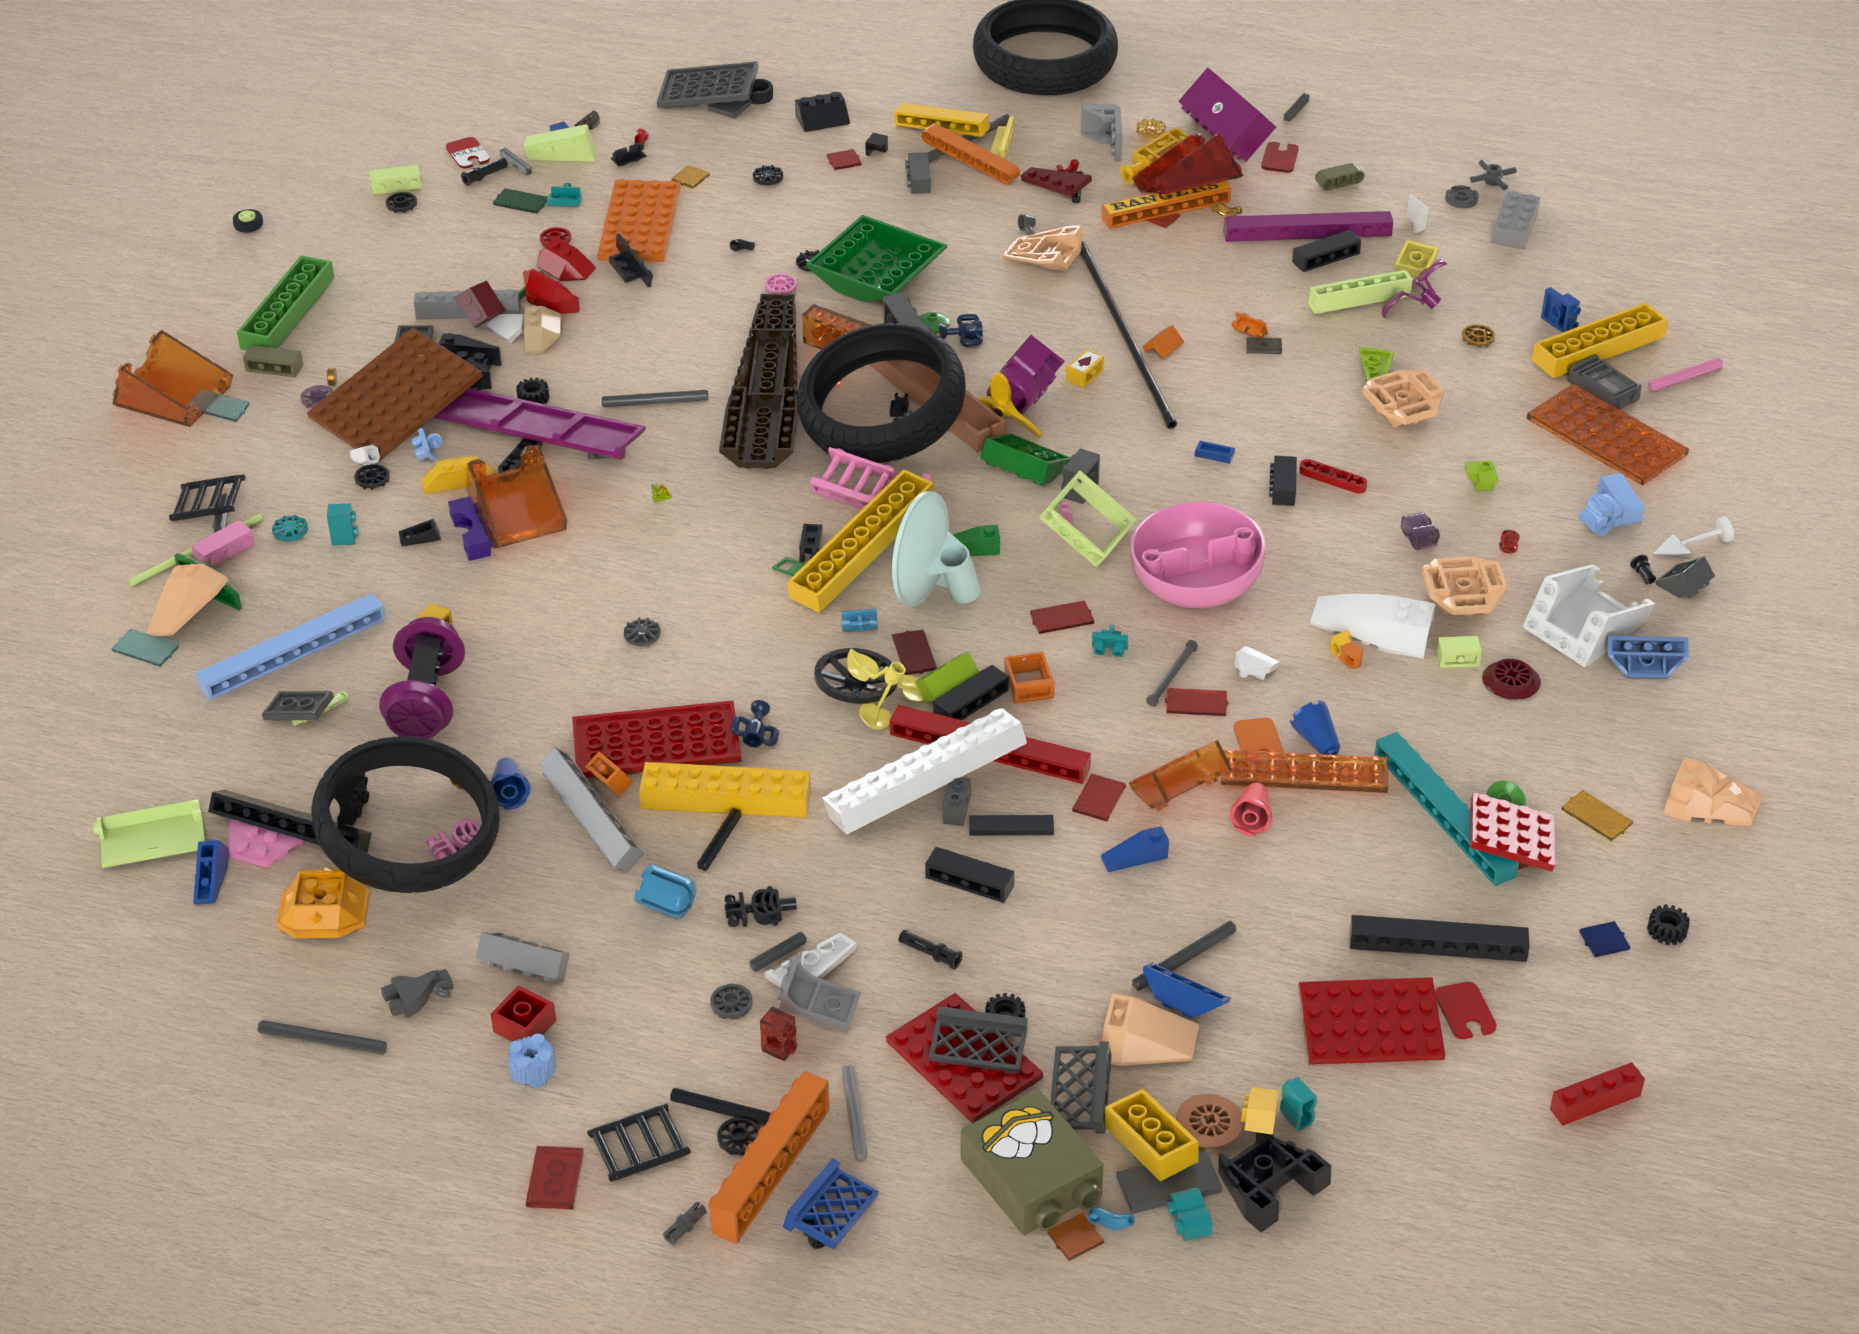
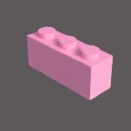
(224, 544)

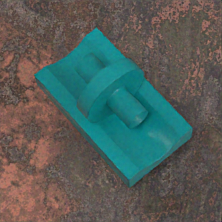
(1110, 639)

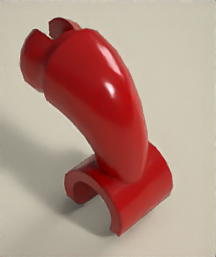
(641, 136)
(1071, 168)

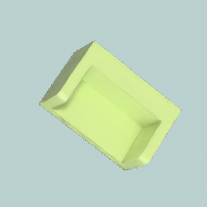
(1459, 651)

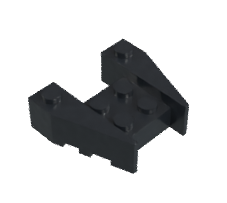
(475, 353)
(1266, 1168)

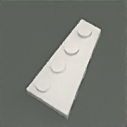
(820, 960)

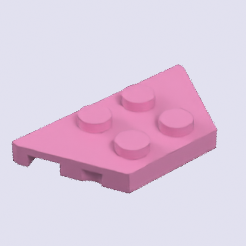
(258, 844)

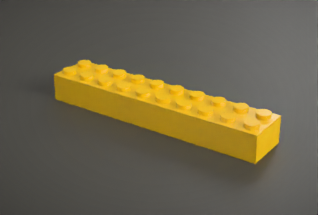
(856, 543)

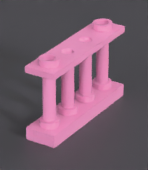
(838, 491)

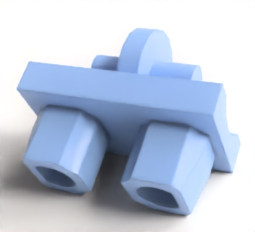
(425, 445)

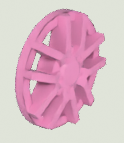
(781, 285)

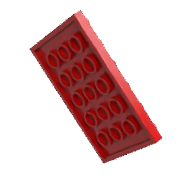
(1371, 1021)
(967, 1088)

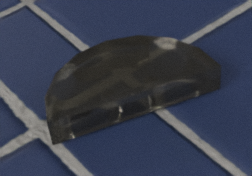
(591, 120)

